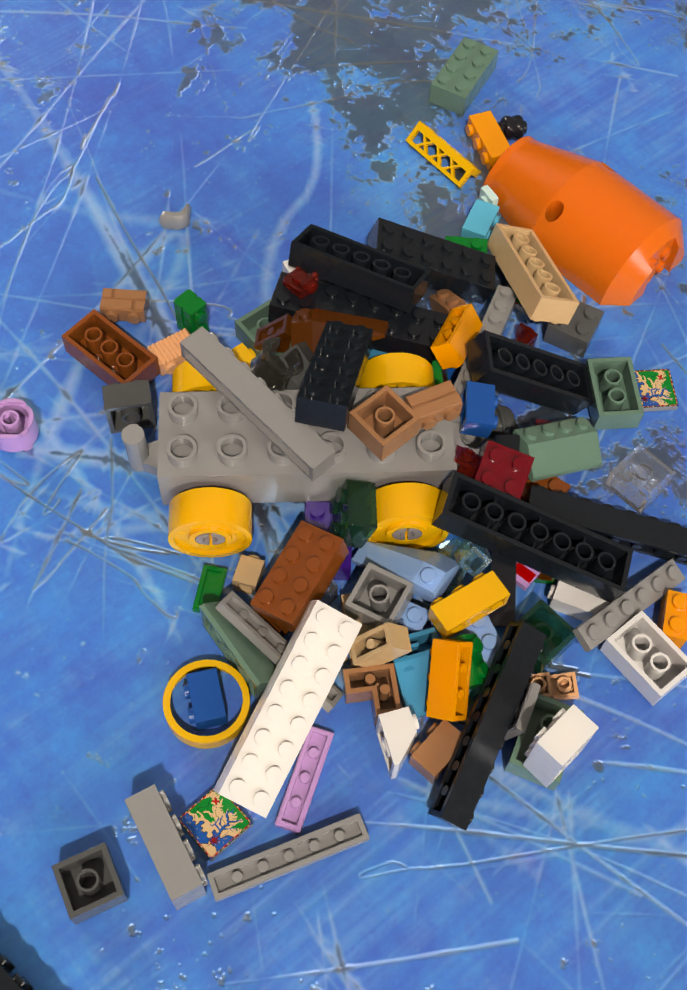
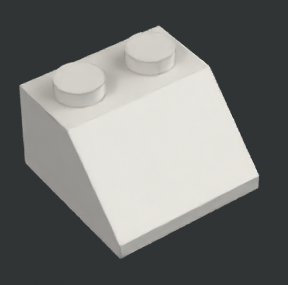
(396, 737)

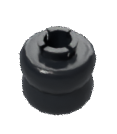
(513, 127)

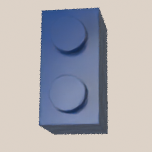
(478, 409)
(206, 699)

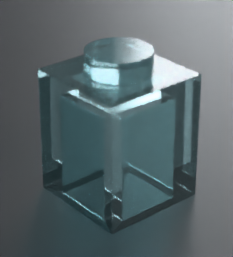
(472, 557)

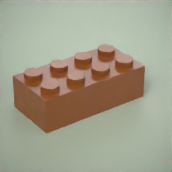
(109, 351)
(299, 575)

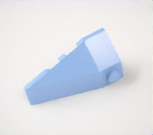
(426, 569)

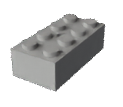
(163, 841)

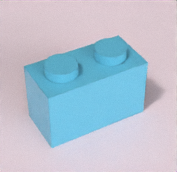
(481, 220)

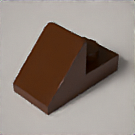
(278, 328)

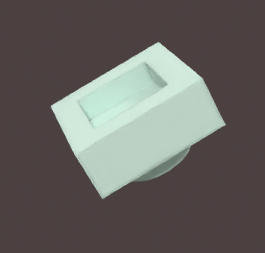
(487, 195)

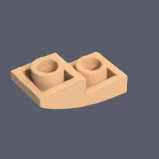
(557, 686)

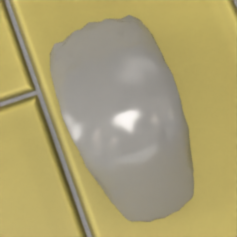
(176, 220)

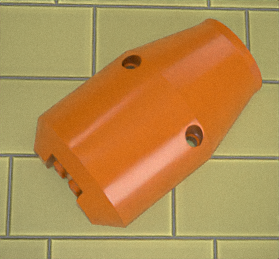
(588, 218)

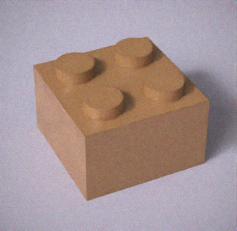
(384, 422)

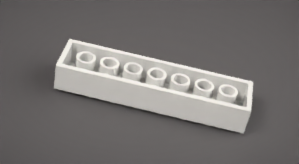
(288, 708)

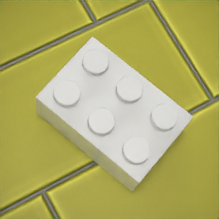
(646, 657)
(559, 744)

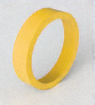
(219, 739)

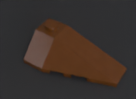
(309, 325)

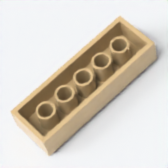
(532, 274)

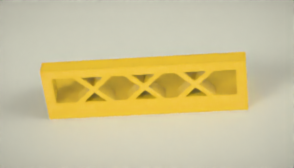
(448, 150)

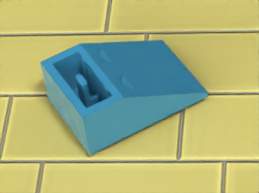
(413, 672)

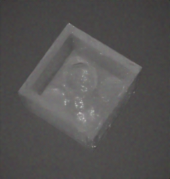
(640, 478)

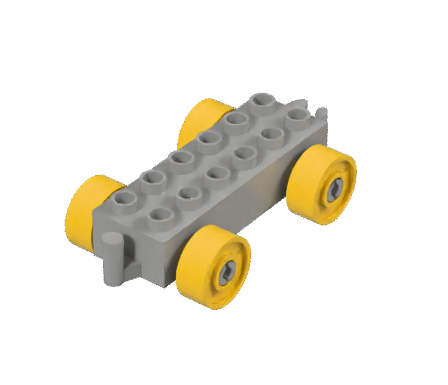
(219, 463)

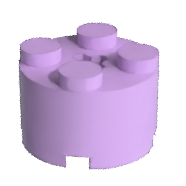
(17, 426)

